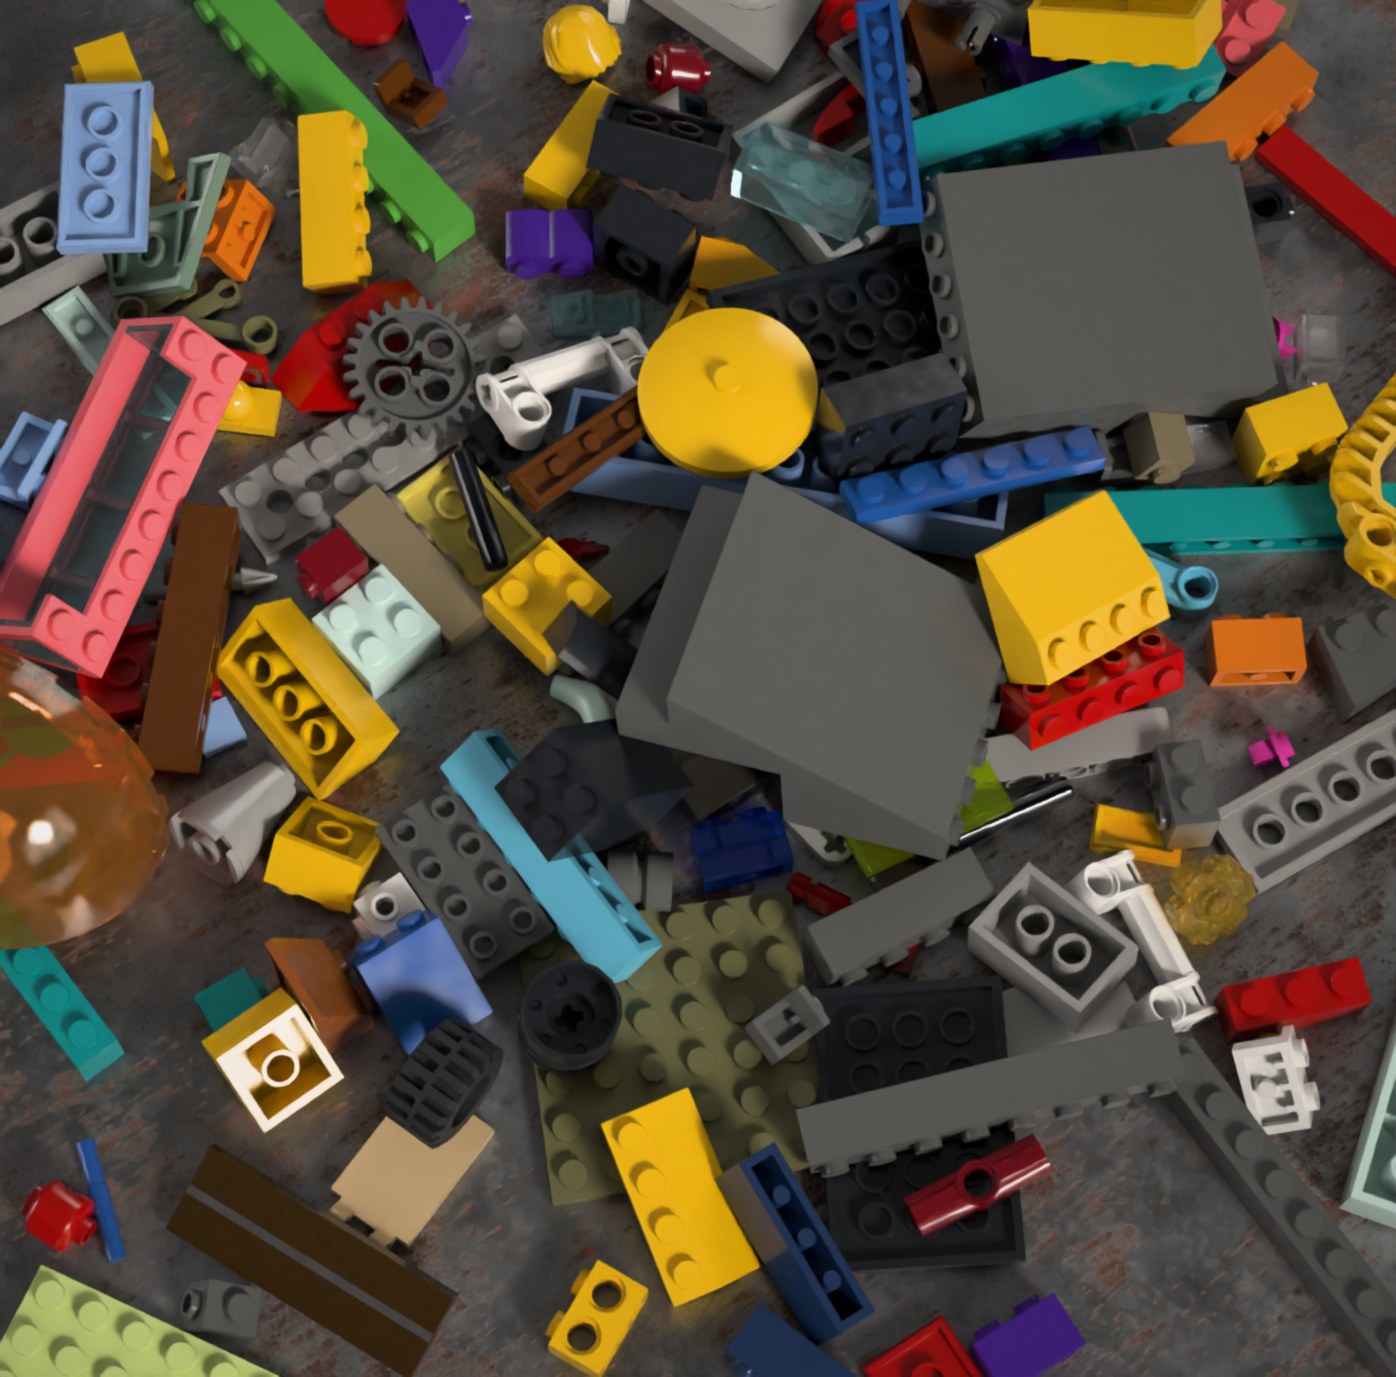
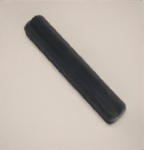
(478, 510)

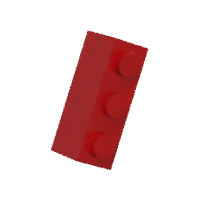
(1292, 998)

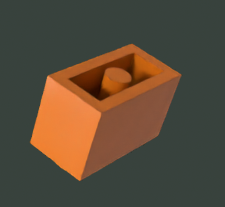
(1255, 650)

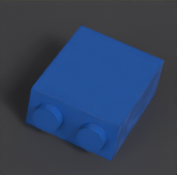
(417, 979)

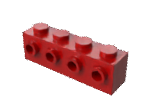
(1101, 689)

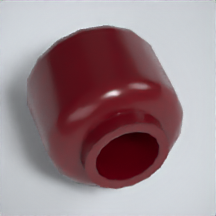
(676, 66)

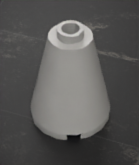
(234, 821)

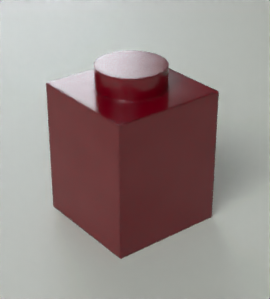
(330, 567)

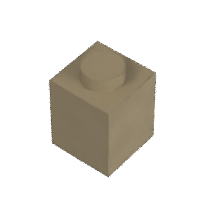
(1159, 447)

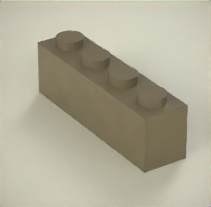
(408, 553)

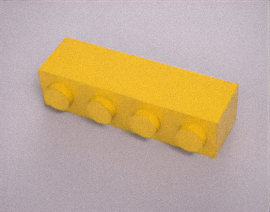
(333, 202)

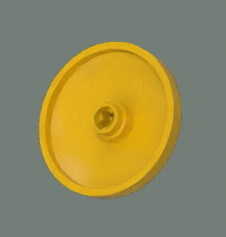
(727, 393)

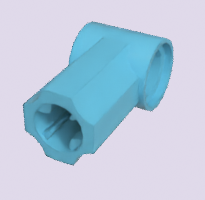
(1178, 578)

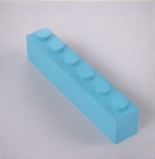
(574, 890)

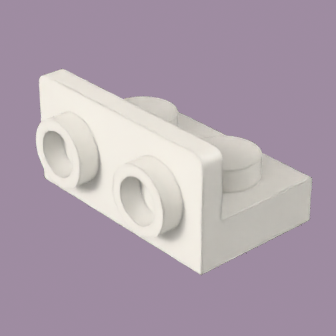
(1277, 1082)

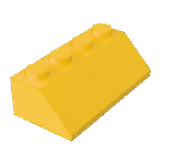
(304, 697)
(673, 1191)

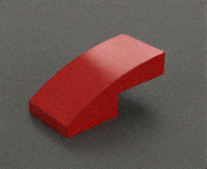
(838, 117)

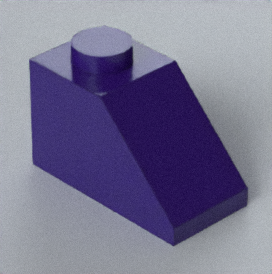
(439, 35)

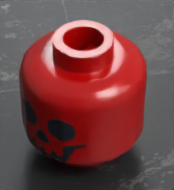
(59, 1215)

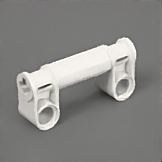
(517, 396)
(1119, 886)

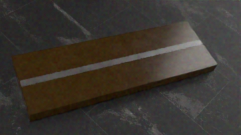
(312, 1261)

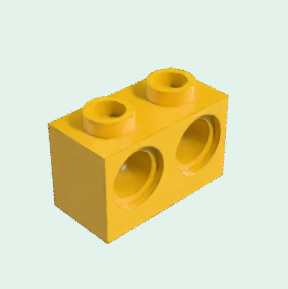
(607, 1324)

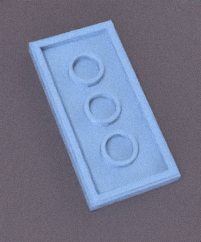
(105, 168)

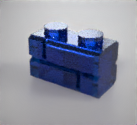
(740, 849)

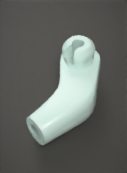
(583, 697)

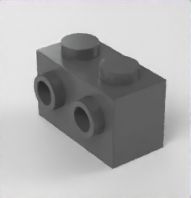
(1182, 795)

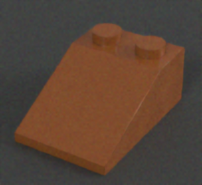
(321, 989)

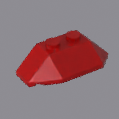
(314, 368)

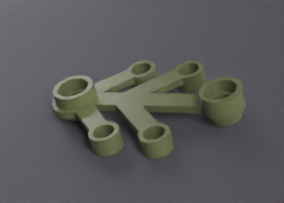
(201, 308)

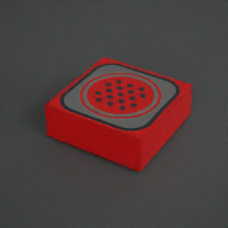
(256, 370)

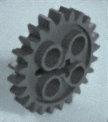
(417, 329)

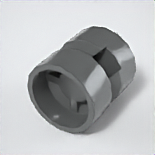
(644, 879)

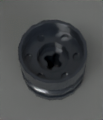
(584, 996)

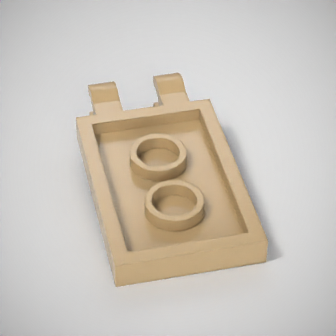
(401, 1181)

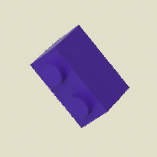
(1029, 1343)

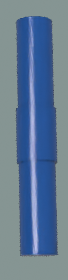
(99, 1192)

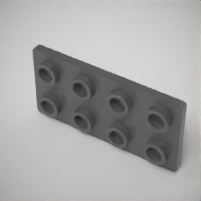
(464, 881)

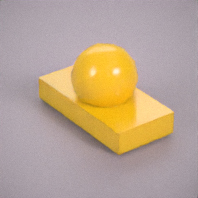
(252, 411)

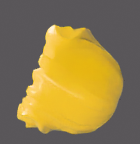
(579, 43)

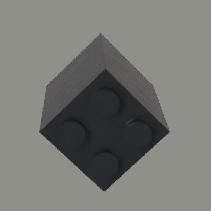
(591, 789)

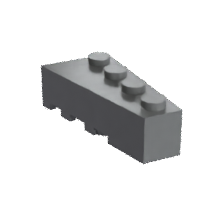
(1357, 658)

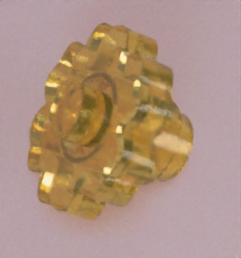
(1209, 898)

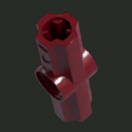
(1006, 1171)

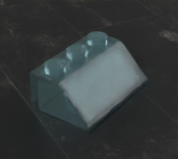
(803, 181)

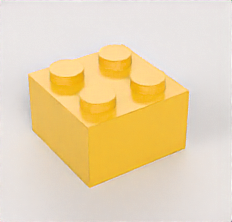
(1289, 436)
(535, 594)
(272, 1059)

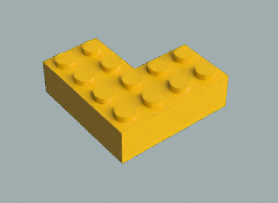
(1125, 30)

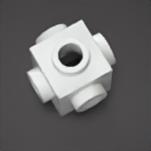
(383, 905)

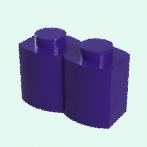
(549, 242)

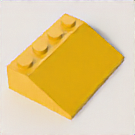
(1069, 590)

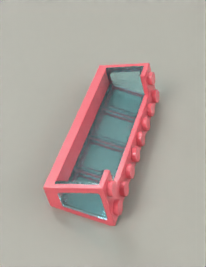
(114, 492)

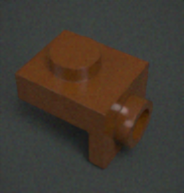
(407, 96)

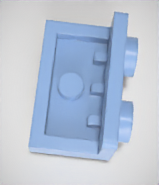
(28, 458)

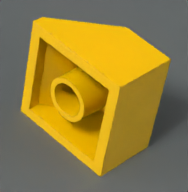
(324, 855)

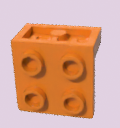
(236, 227)

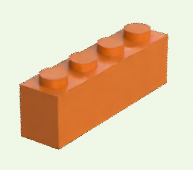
(1252, 104)

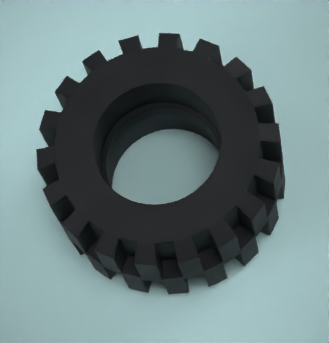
(443, 1082)

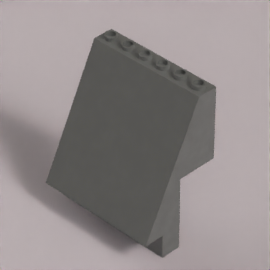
(1100, 291)
(821, 662)

